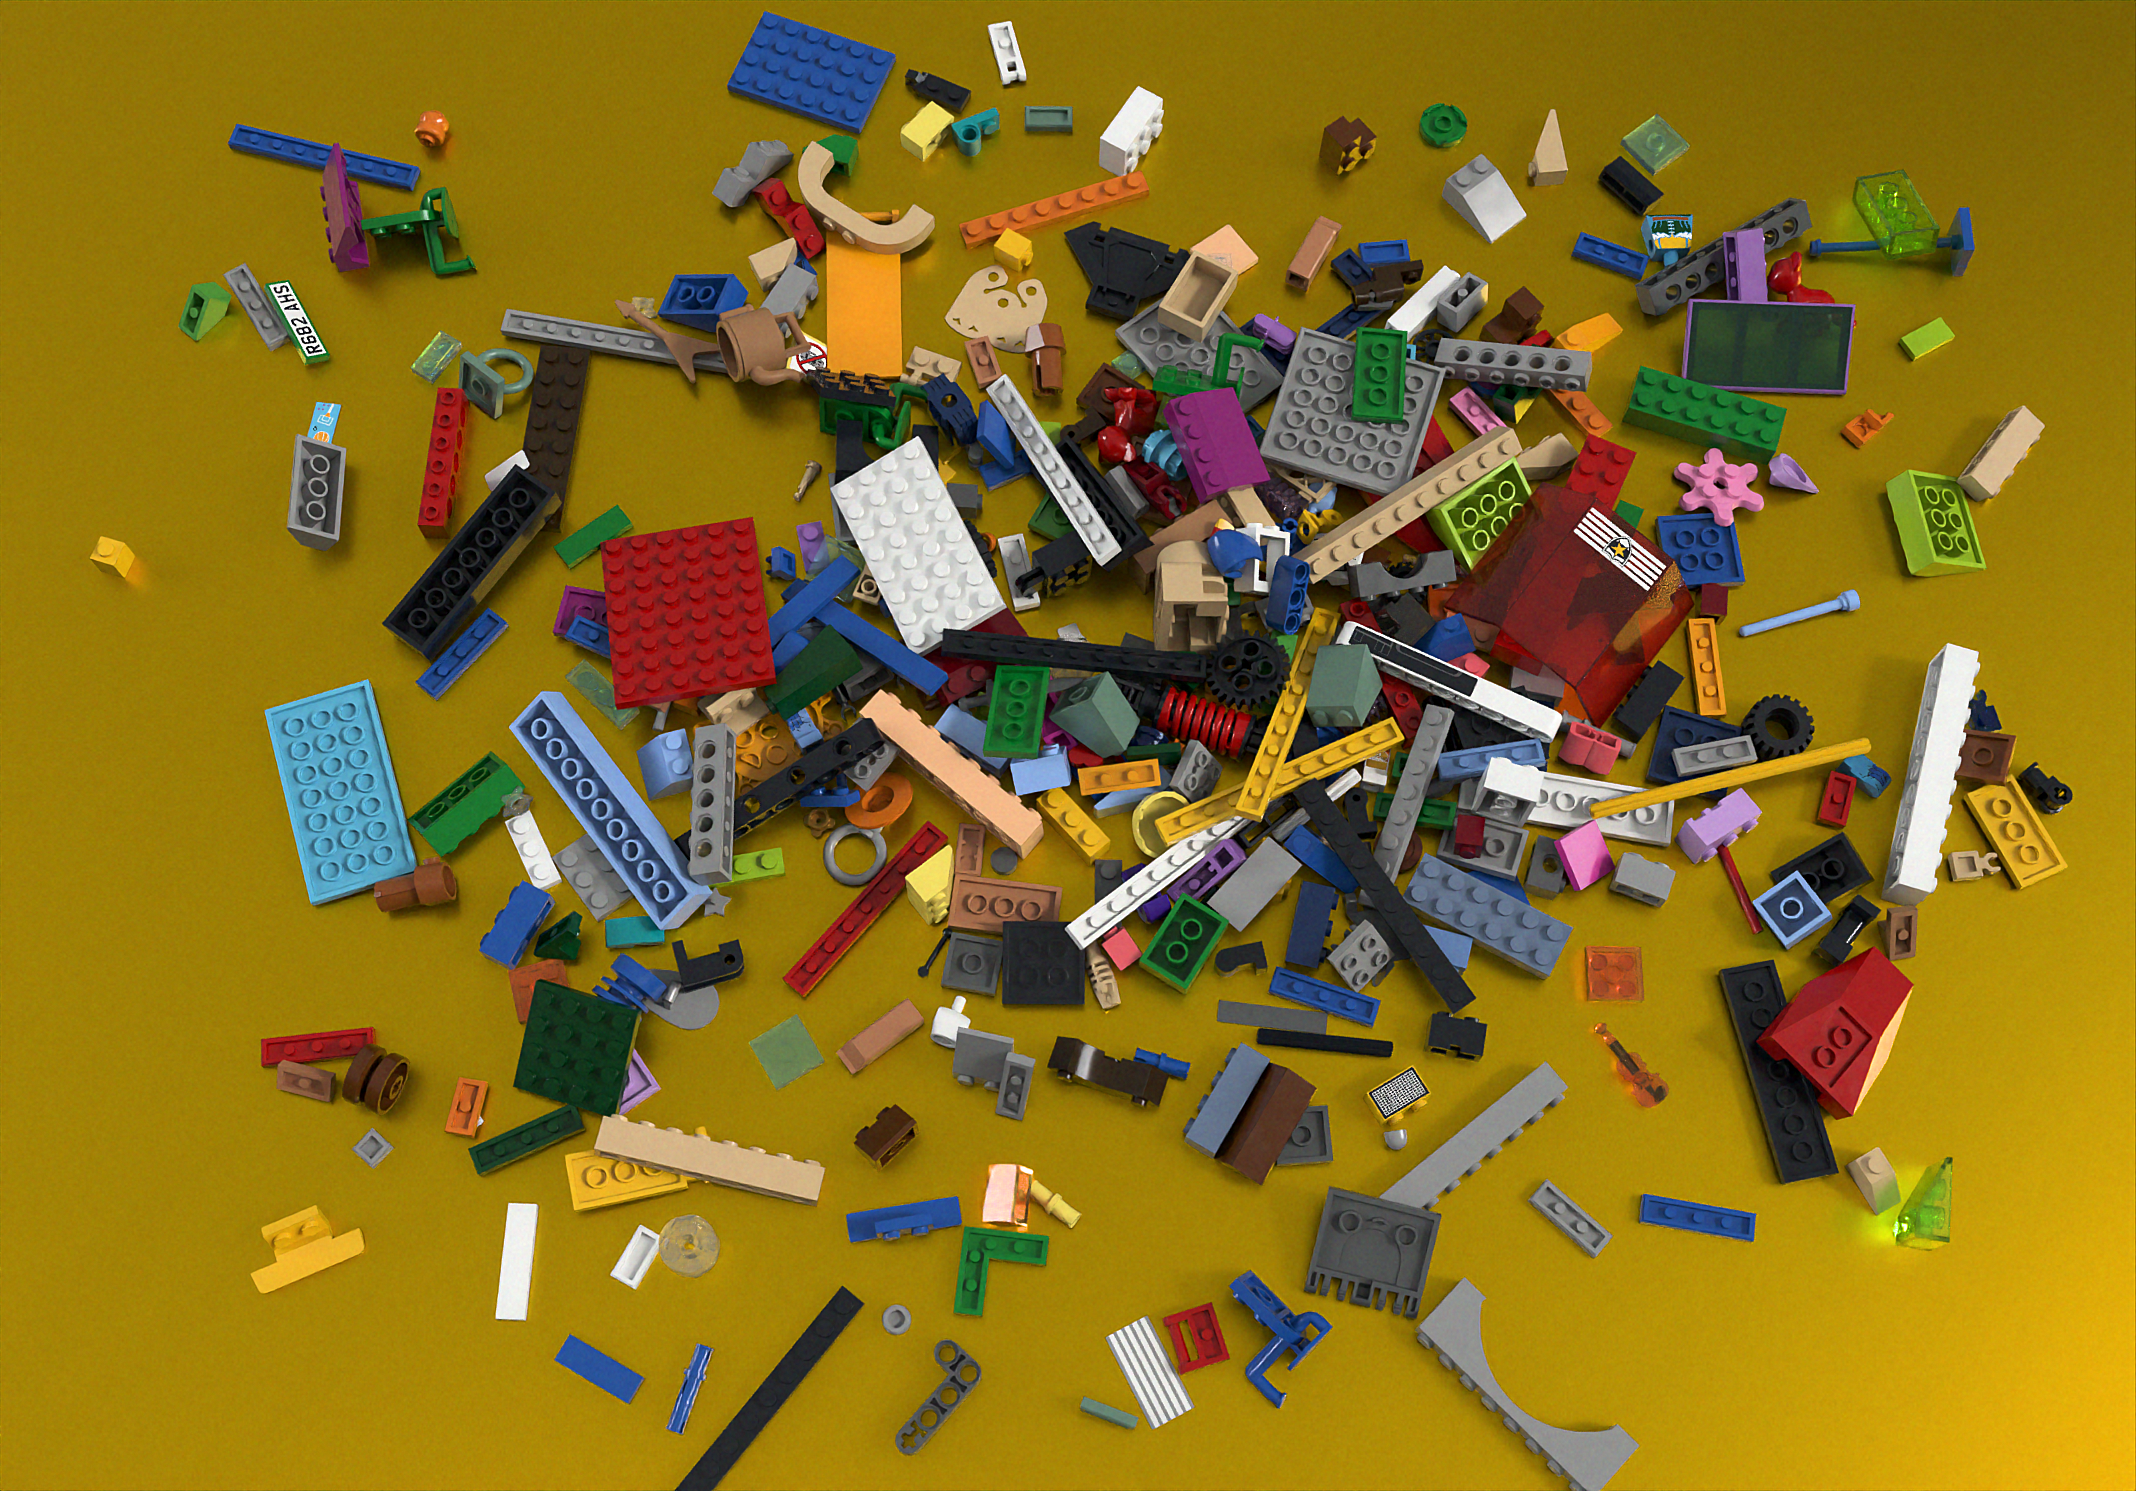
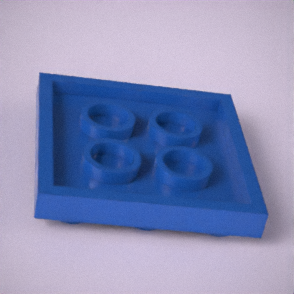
(1701, 549)

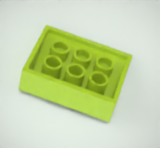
(1480, 512)
(1934, 524)

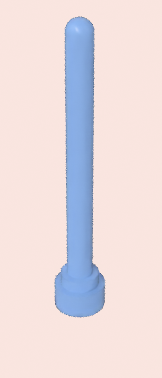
(1846, 601)

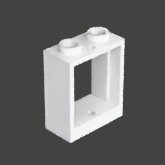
(1277, 545)

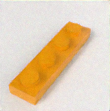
(1706, 668)

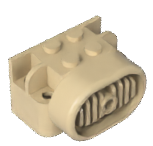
(1188, 600)

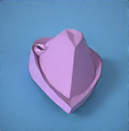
(1789, 474)

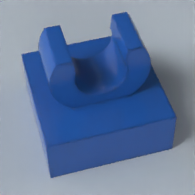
(782, 563)

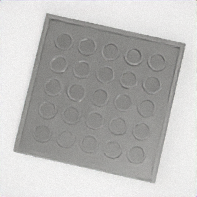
(1314, 425)

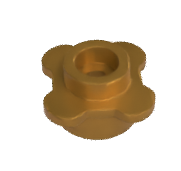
(817, 828)

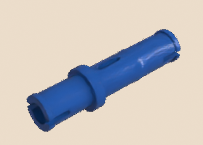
(689, 1388)

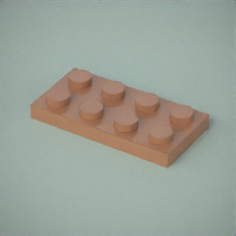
(984, 903)

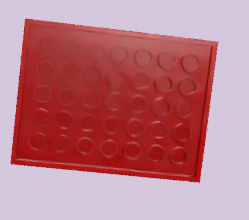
(686, 613)

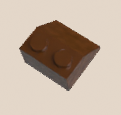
(886, 1136)

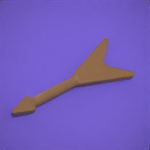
(680, 346)

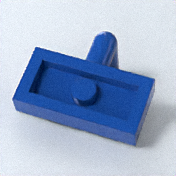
(837, 797)

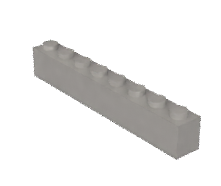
(1479, 1139)

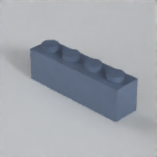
(1226, 1100)

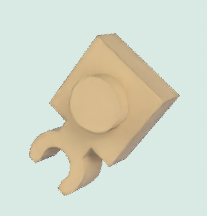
(1969, 866)

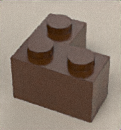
(1346, 144)
(1516, 321)

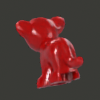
(1786, 280)
(1115, 440)

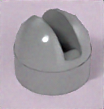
(1396, 1139)

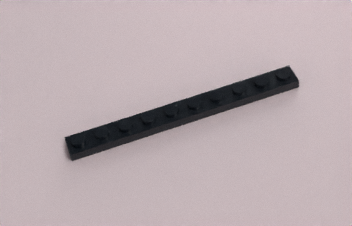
(1073, 655)
(1384, 896)
(773, 1393)

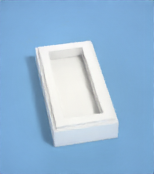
(637, 1257)

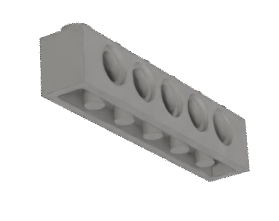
(1514, 364)
(713, 784)

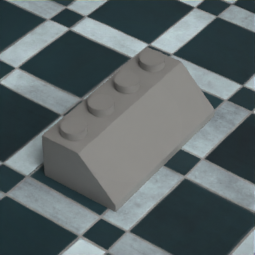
(316, 492)

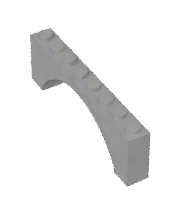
(1581, 1457)

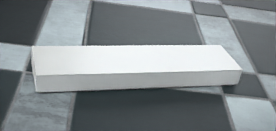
(517, 1262)

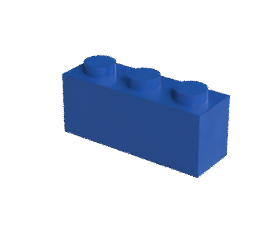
(516, 925)

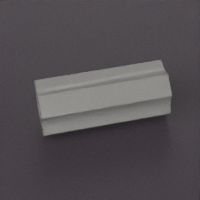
(1127, 491)

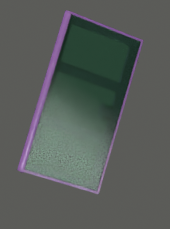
(1768, 346)

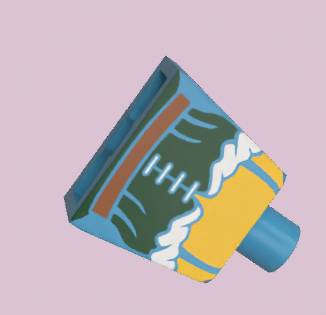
(1667, 237)

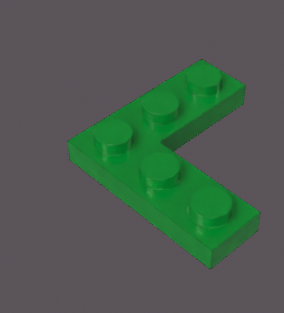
(983, 1245)

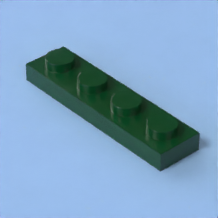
(526, 1139)

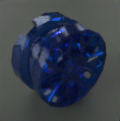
(1147, 736)

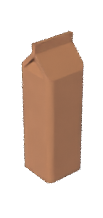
(1312, 253)
(880, 1036)

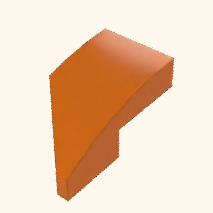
(1865, 427)

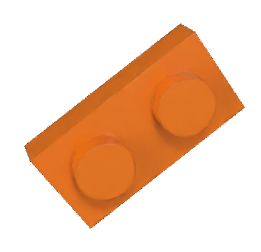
(466, 1107)

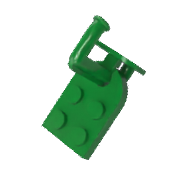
(430, 221)
(1179, 382)
(878, 420)

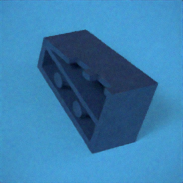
(1311, 924)

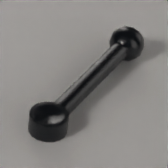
(923, 971)

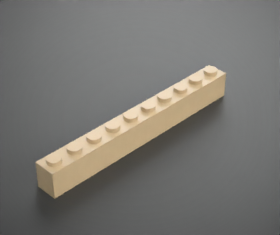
(1409, 502)

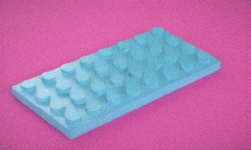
(340, 792)

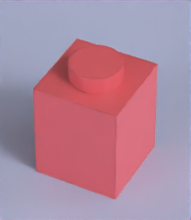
(1121, 947)

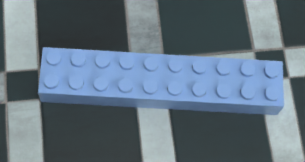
(609, 809)

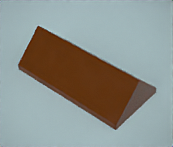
(1265, 1123)

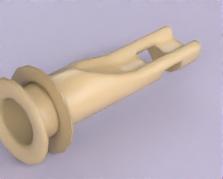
(812, 470)

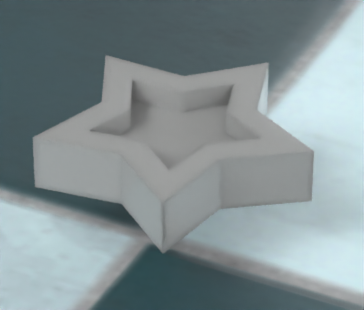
(715, 904)

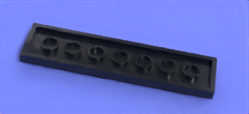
(1781, 1090)

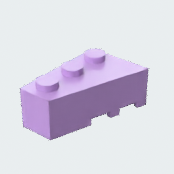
(1718, 826)

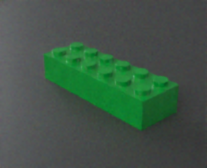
(1704, 415)

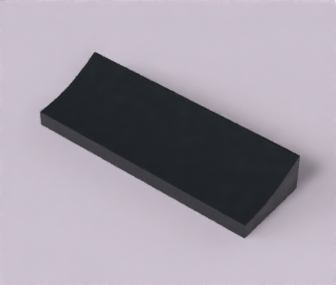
(1108, 505)

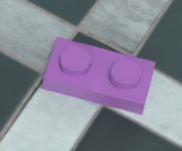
(810, 539)

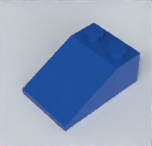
(701, 298)

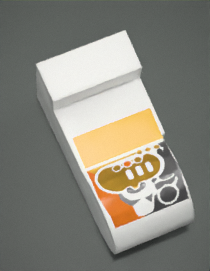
(1375, 772)

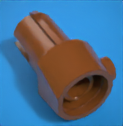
(1045, 347)
(427, 886)

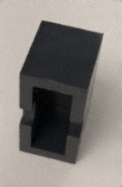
(1455, 1035)

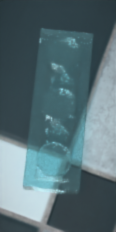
(600, 693)

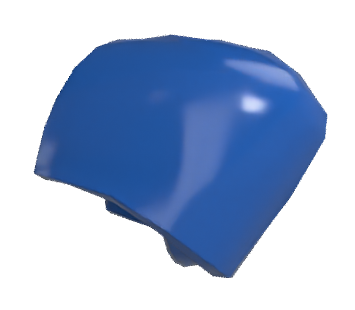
(1230, 551)

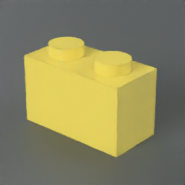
(926, 130)

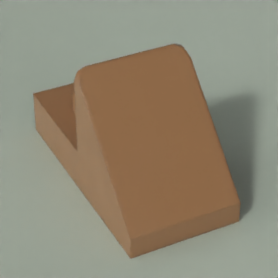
(1899, 932)

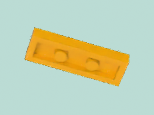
(1119, 776)

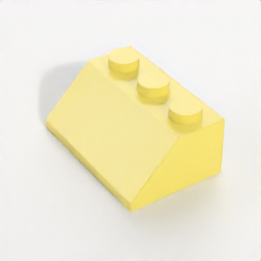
(932, 886)

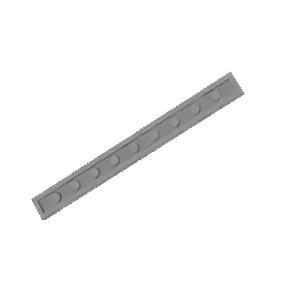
(598, 338)

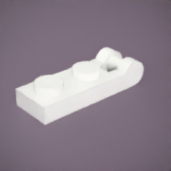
(1006, 52)

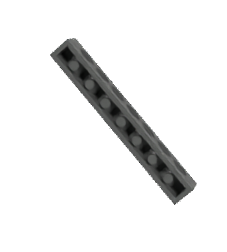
(1707, 264)

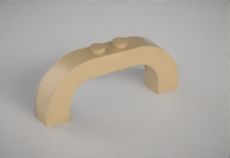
(854, 227)

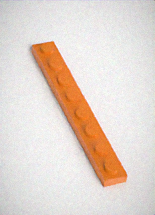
(1054, 209)

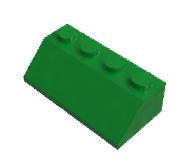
(465, 804)

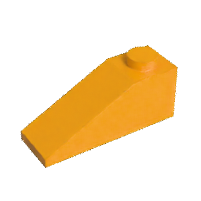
(1588, 334)

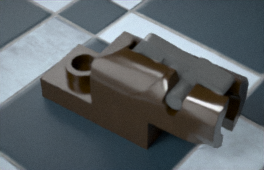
(1385, 286)

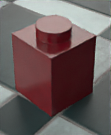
(1711, 602)
(1469, 836)

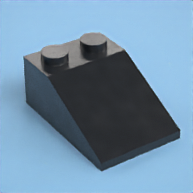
(1829, 869)

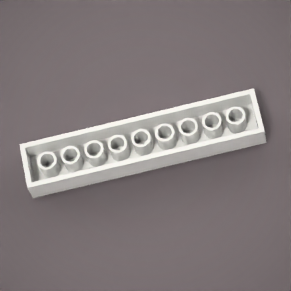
(1930, 776)

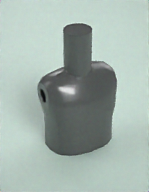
(1440, 789)

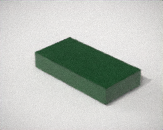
(1166, 753)

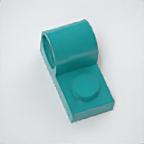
(973, 129)

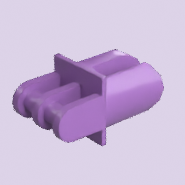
(1274, 333)

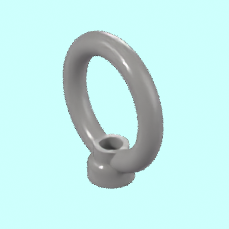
(858, 879)

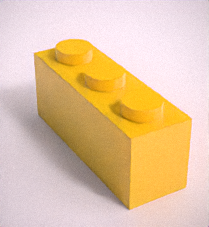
(1073, 825)

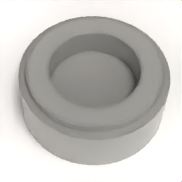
(896, 1319)

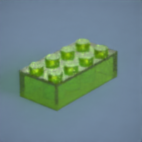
(1895, 214)

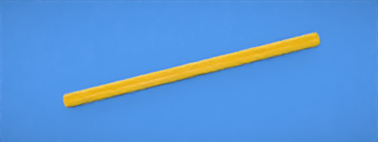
(1729, 778)

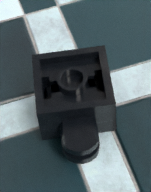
(1057, 567)

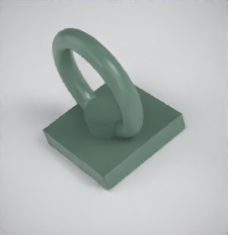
(486, 386)

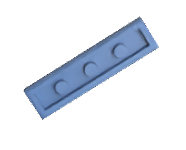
(1474, 761)

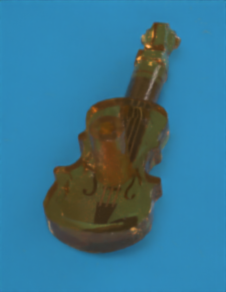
(1648, 1087)

